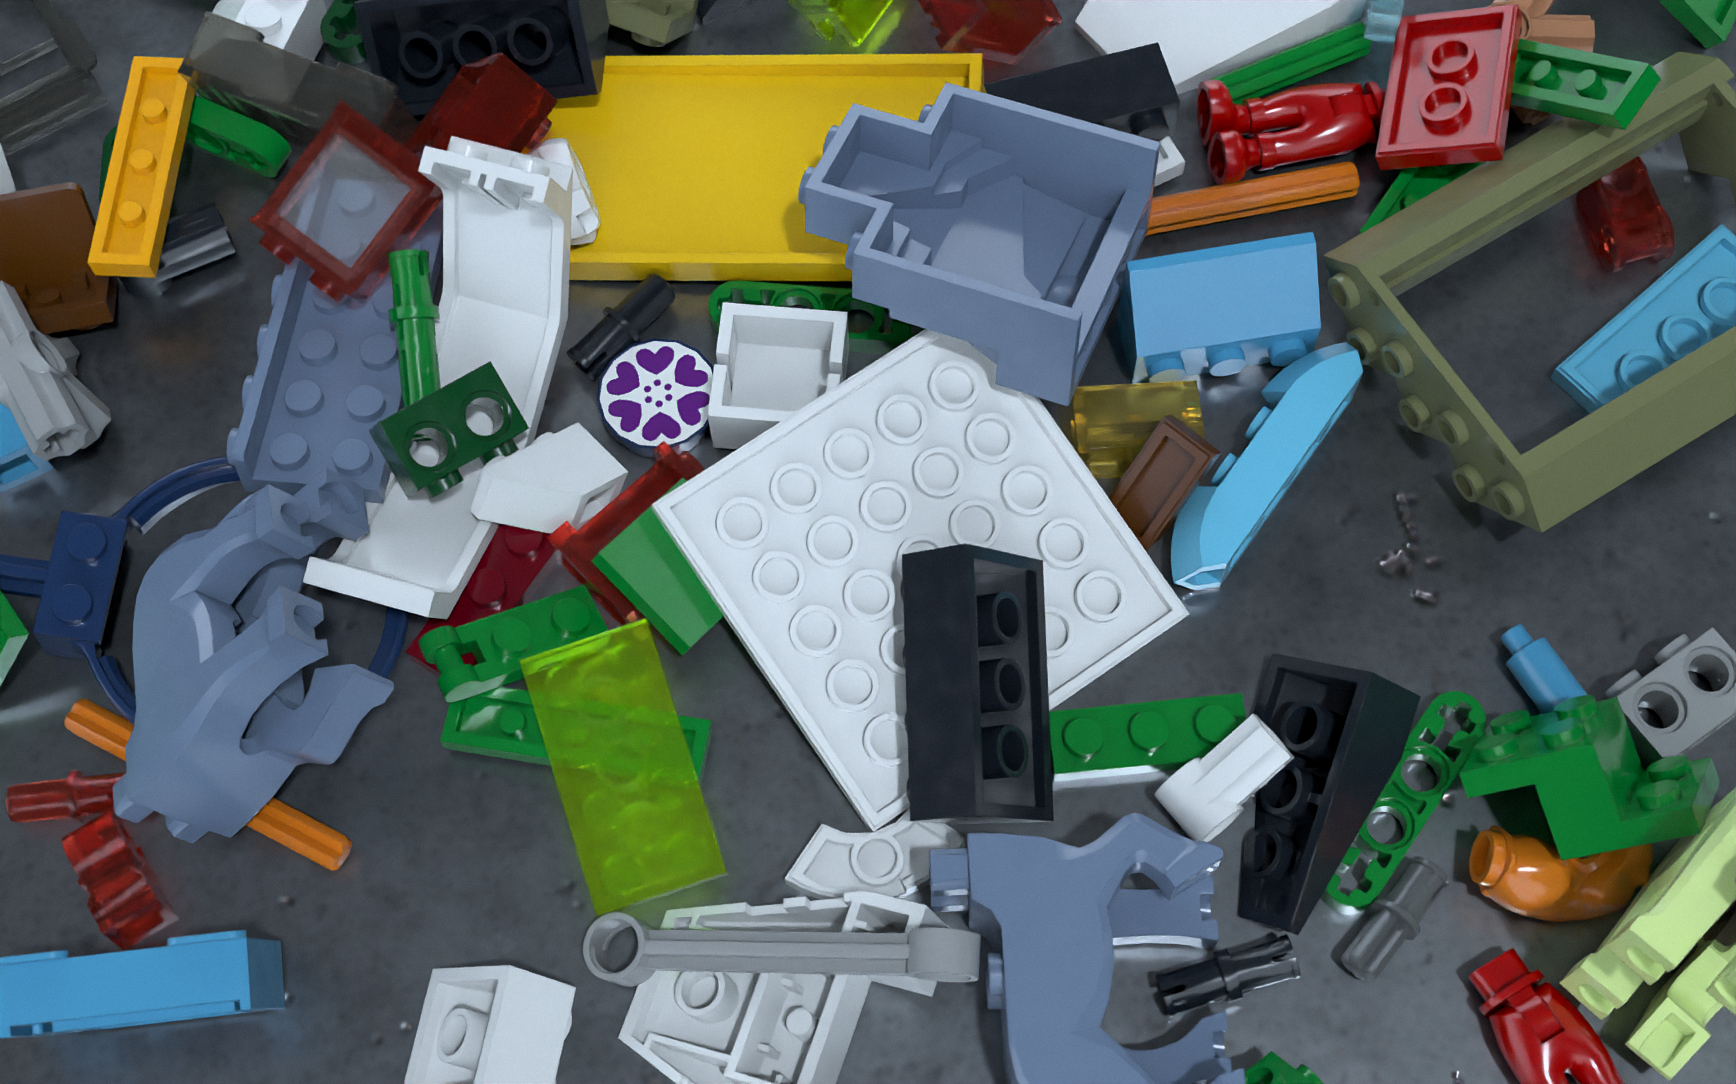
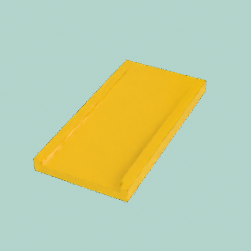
(709, 151)

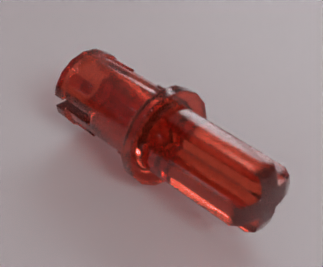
(61, 798)

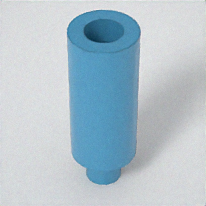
(1539, 670)

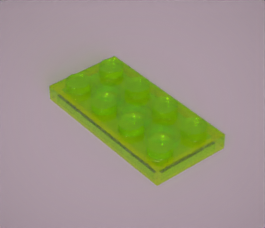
(623, 768)

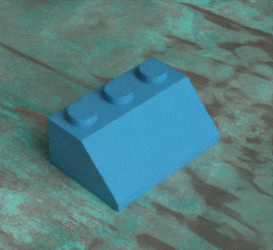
(1220, 309)

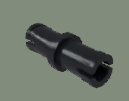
(1228, 975)

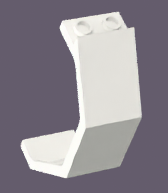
(497, 304)

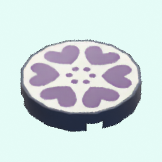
(656, 395)

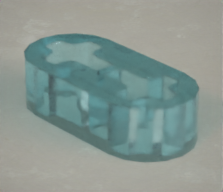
(1382, 20)

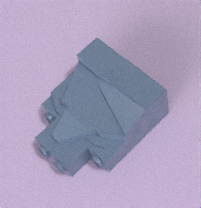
(988, 226)

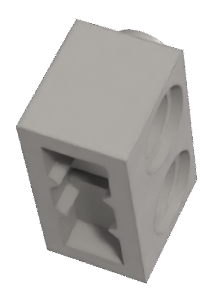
(1685, 710)

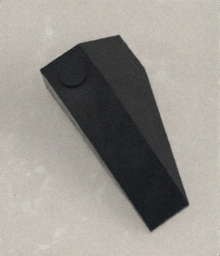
(1345, 745)

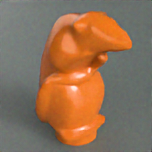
(1534, 882)

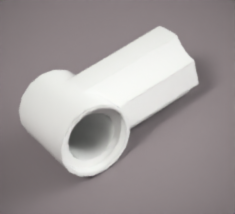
(1210, 790)

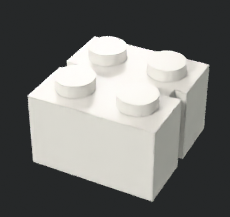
(775, 367)

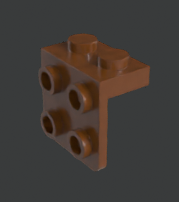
(46, 255)

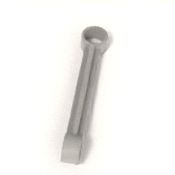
(921, 954)

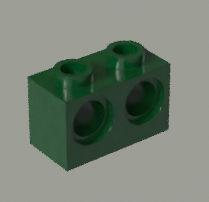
(443, 420)

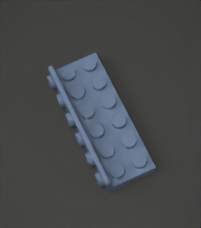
(324, 382)

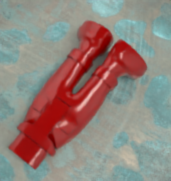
(1323, 117)
(1539, 1026)

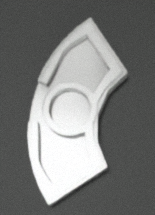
(882, 861)

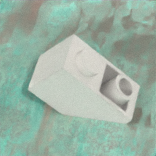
(549, 482)

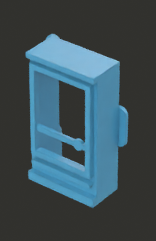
(140, 986)

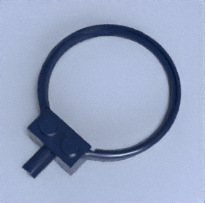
(83, 569)

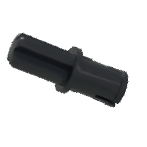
(622, 325)

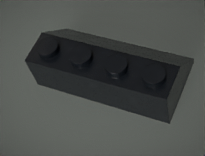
(428, 42)
(976, 687)

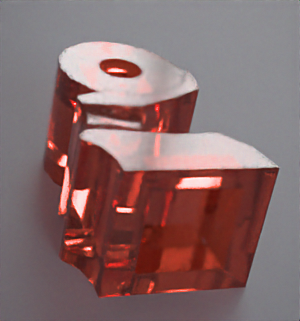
(109, 871)

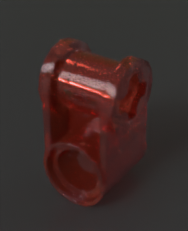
(1626, 222)

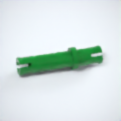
(414, 326)

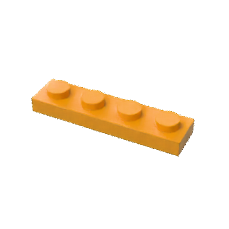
(142, 170)

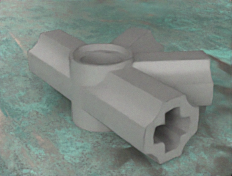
(42, 385)

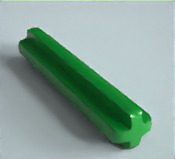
(1296, 63)

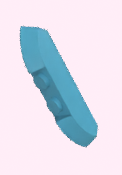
(1246, 489)

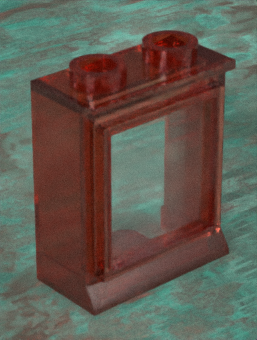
(347, 205)

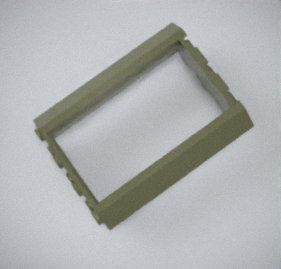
(1485, 204)

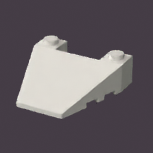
(1210, 35)
(765, 1023)

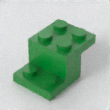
(1591, 777)

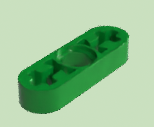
(236, 138)

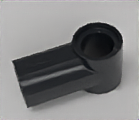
(188, 243)

